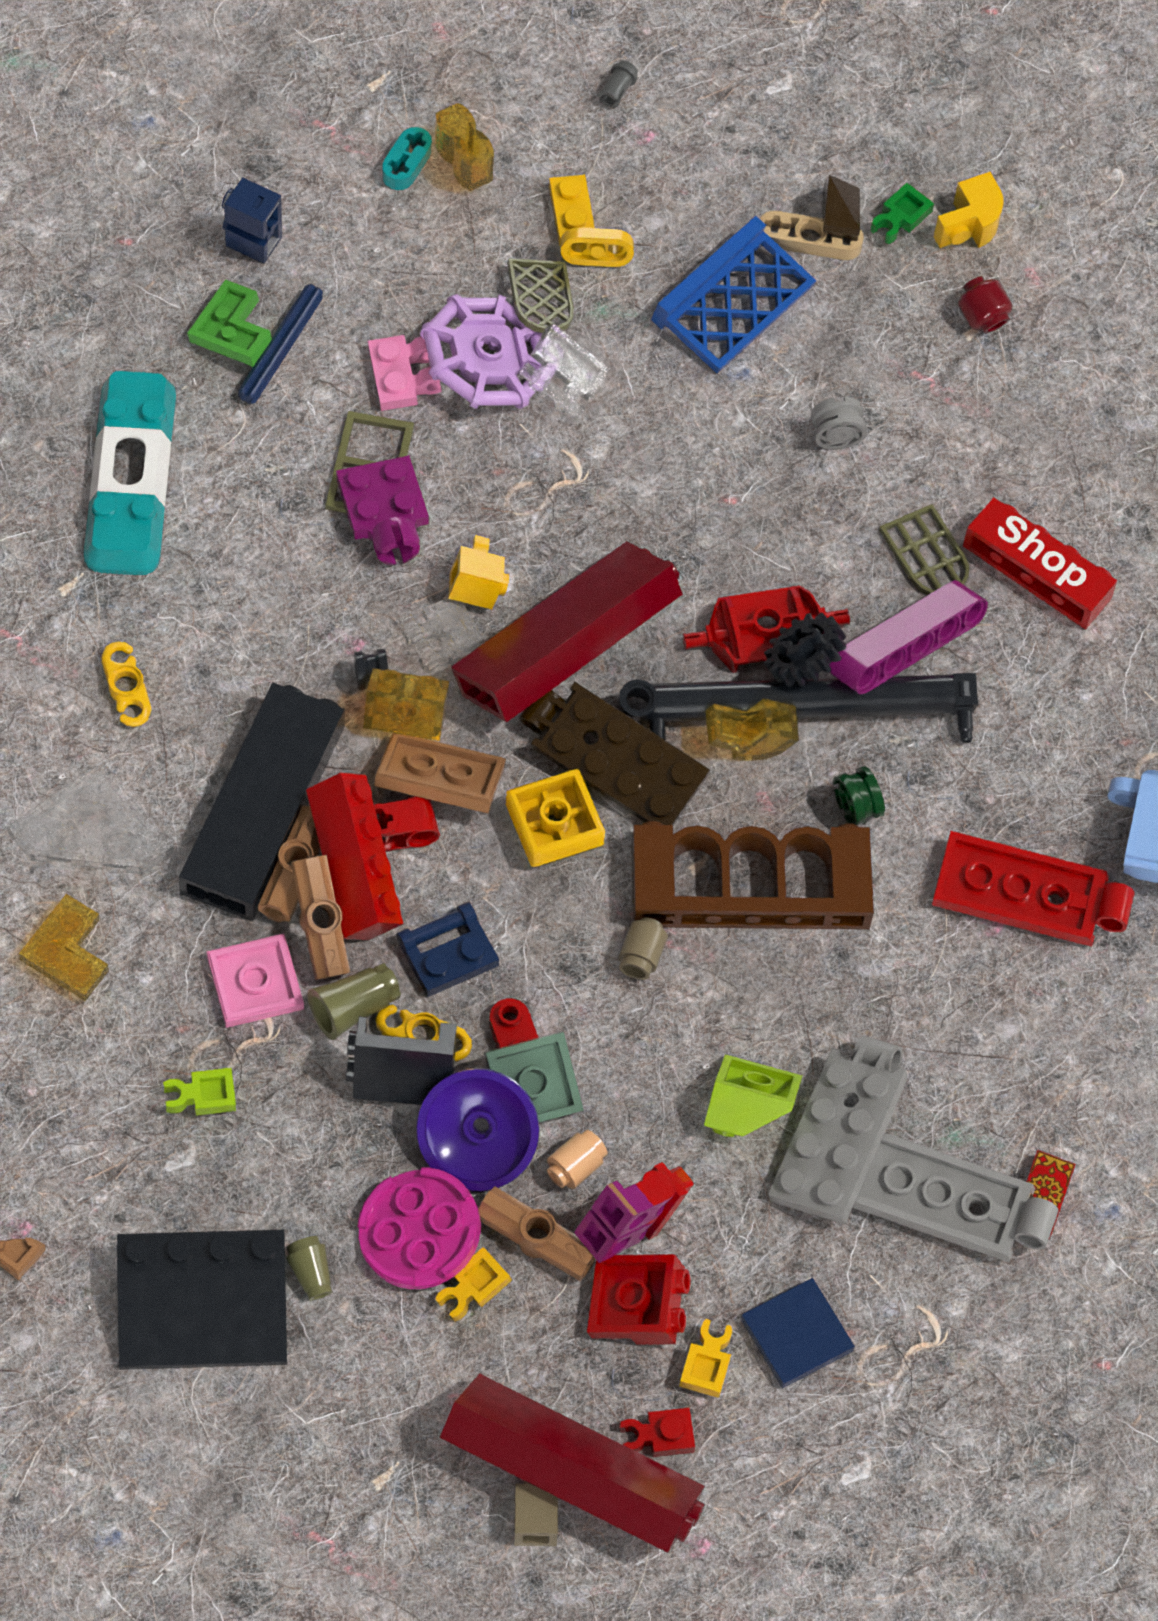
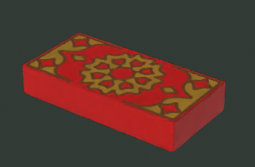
(1050, 1178)

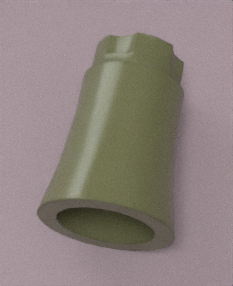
(343, 1001)

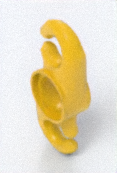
(137, 696)
(410, 1021)

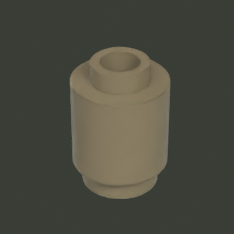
(642, 948)

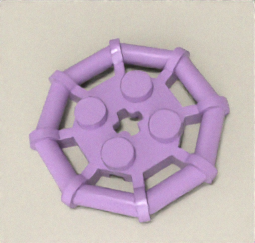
(472, 360)

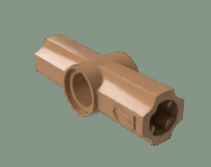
(280, 895)
(324, 944)
(515, 1219)

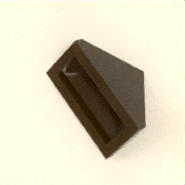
(841, 207)

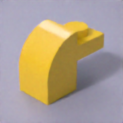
(977, 213)

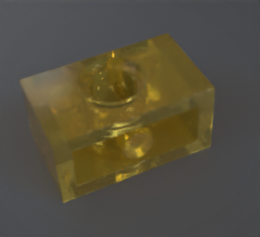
(406, 704)

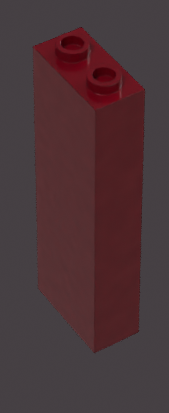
(567, 630)
(574, 1463)

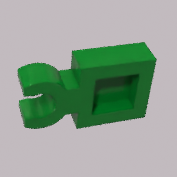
(903, 209)

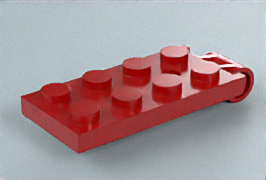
(1015, 885)

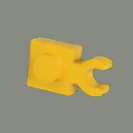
(477, 1281)
(706, 1364)

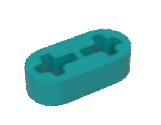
(413, 161)

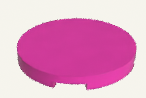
(419, 1228)

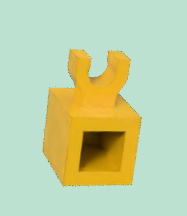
(478, 575)

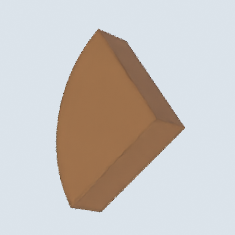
(20, 1255)

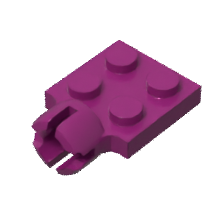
(385, 506)

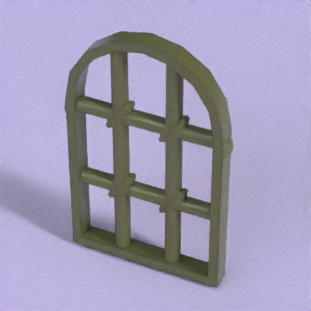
(914, 546)

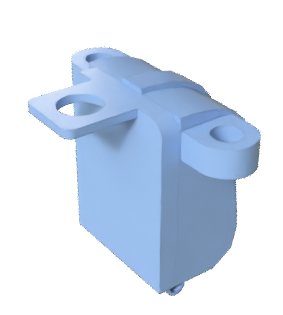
(1142, 844)

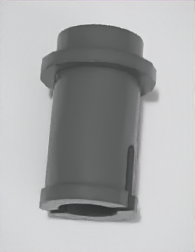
(622, 76)

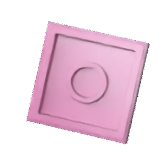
(255, 980)

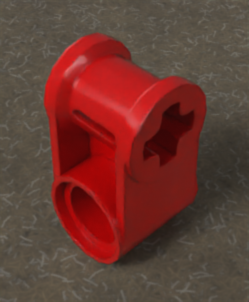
(407, 823)

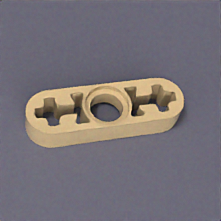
(834, 249)

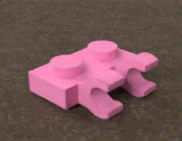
(393, 372)

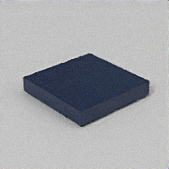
(797, 1333)

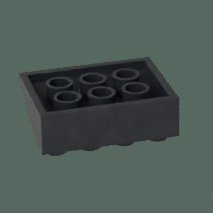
(201, 1299)

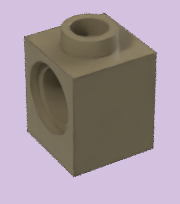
(535, 1516)

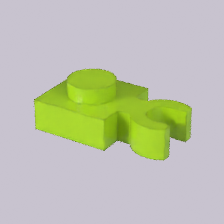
(210, 1092)

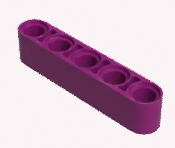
(909, 636)

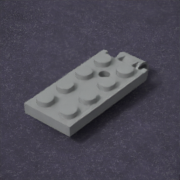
(836, 1141)
(935, 1193)

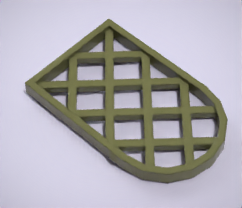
(541, 265)

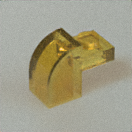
(755, 734)

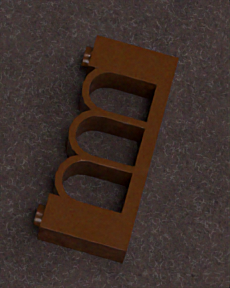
(843, 851)

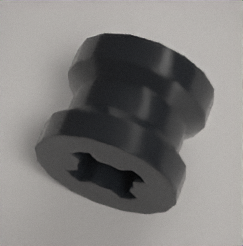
(364, 665)

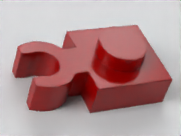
(666, 1432)

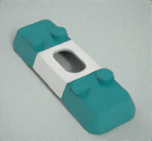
(123, 519)

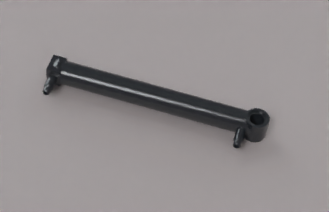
(818, 698)

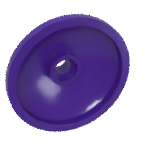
(474, 1156)

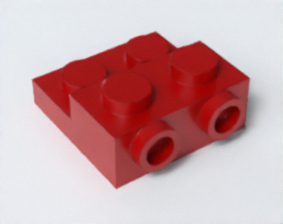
(639, 1299)

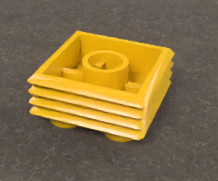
(568, 800)

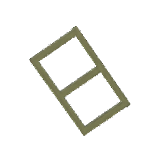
(343, 460)

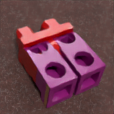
(629, 1214)

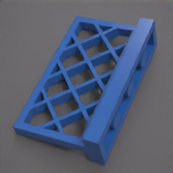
(707, 280)

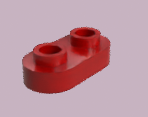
(513, 1031)

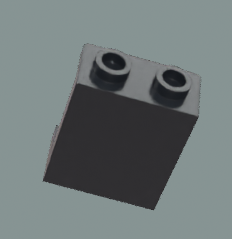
(398, 1066)

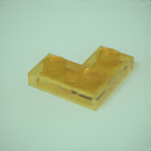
(57, 949)

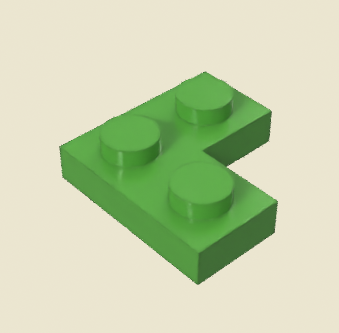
(224, 327)

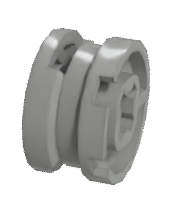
(838, 423)

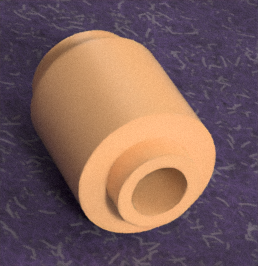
(576, 1159)

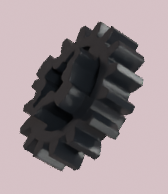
(805, 649)

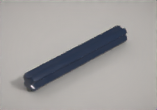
(280, 344)

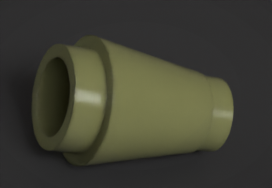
(310, 1266)

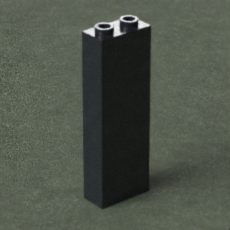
(261, 800)

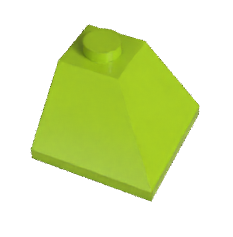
(749, 1096)

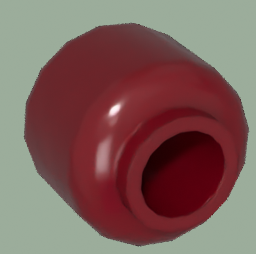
(985, 304)

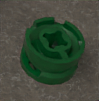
(859, 795)

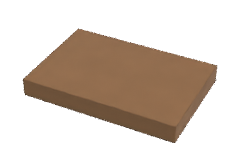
(440, 772)

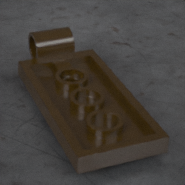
(625, 763)

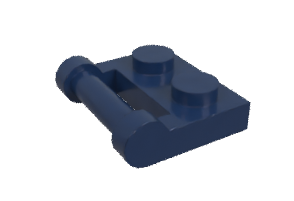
(453, 960)

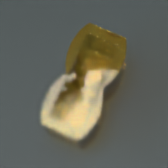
(464, 146)

